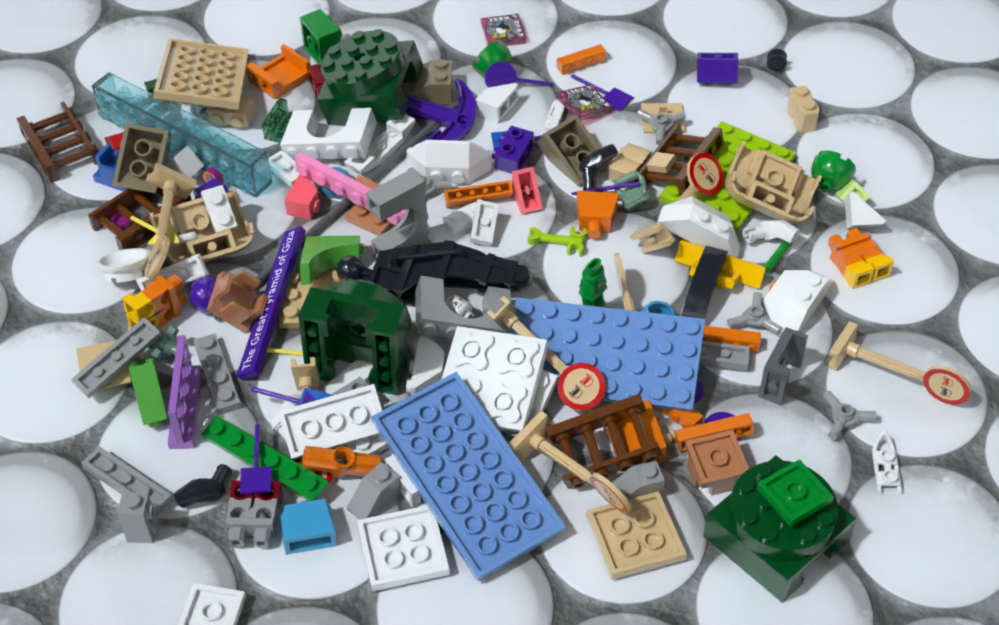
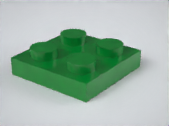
(795, 492)

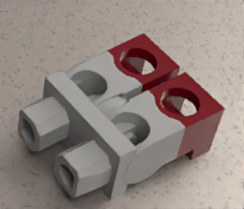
(253, 515)

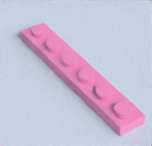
(337, 182)

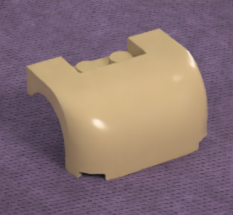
(770, 185)
(193, 217)

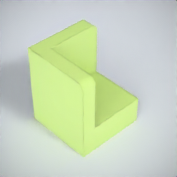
(852, 186)

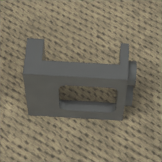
(775, 376)

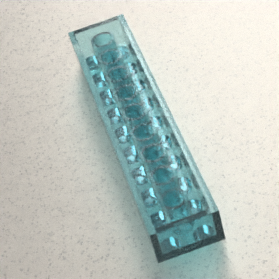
(236, 159)

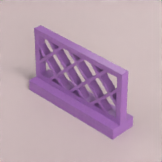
(184, 398)

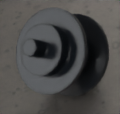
(776, 59)

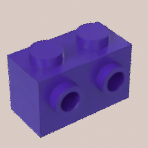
(717, 68)
(513, 149)

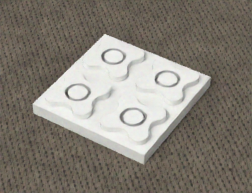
(499, 372)

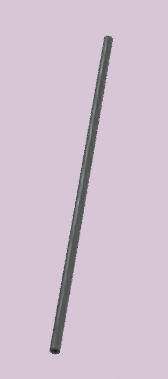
(339, 208)

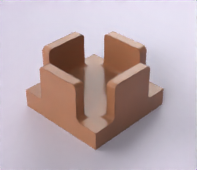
(236, 300)
(715, 461)

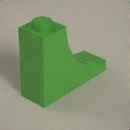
(325, 252)
(148, 391)

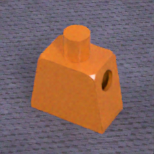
(596, 211)

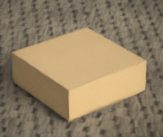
(661, 162)

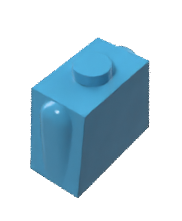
(307, 526)

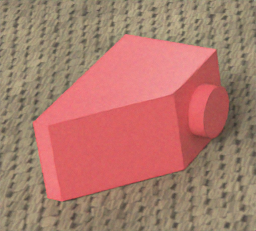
(302, 199)

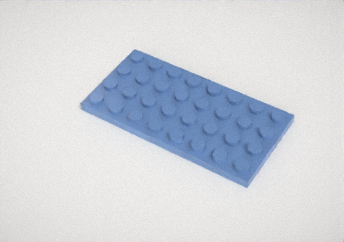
(630, 348)
(468, 475)

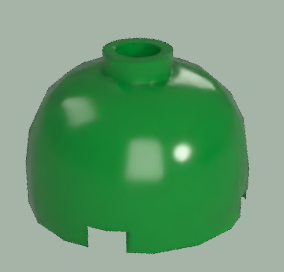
(491, 54)
(834, 170)

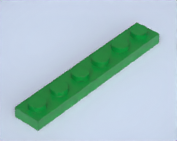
(285, 470)

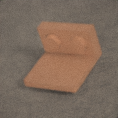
(364, 218)

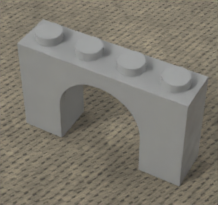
(393, 196)
(436, 318)

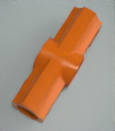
(325, 460)

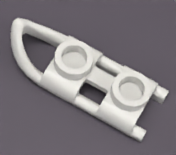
(886, 457)

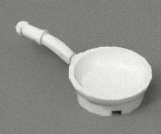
(130, 263)

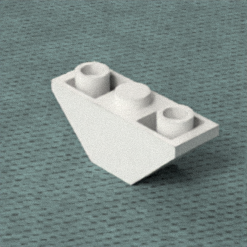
(427, 366)

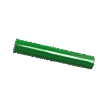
(777, 255)

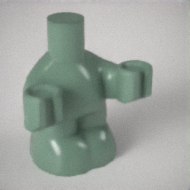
(165, 344)

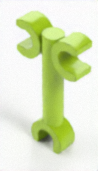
(573, 242)

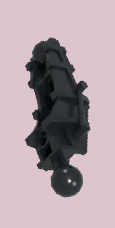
(458, 266)

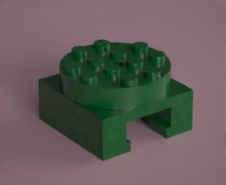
(368, 74)
(353, 324)
(763, 543)

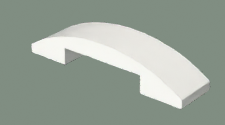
(384, 145)

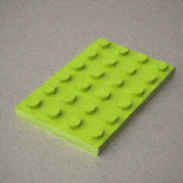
(721, 200)

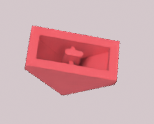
(526, 190)

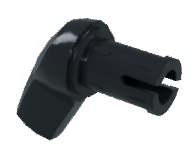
(593, 162)
(204, 489)

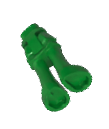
(593, 284)

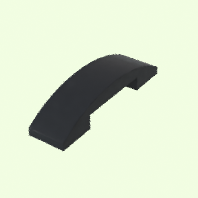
(704, 282)

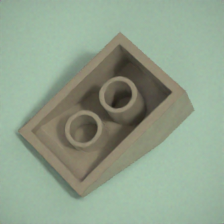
(433, 84)
(568, 146)
(138, 154)

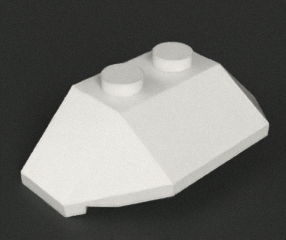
(450, 160)
(700, 224)
(796, 298)

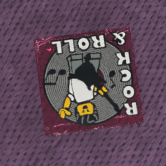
(505, 27)
(584, 102)

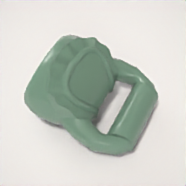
(634, 196)

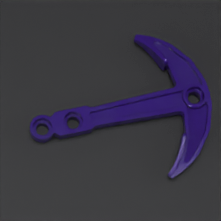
(458, 121)

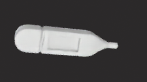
(555, 115)

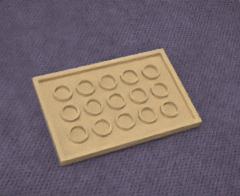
(201, 74)

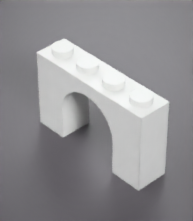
(350, 142)

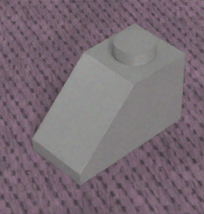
(641, 480)
(374, 492)

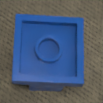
(107, 163)

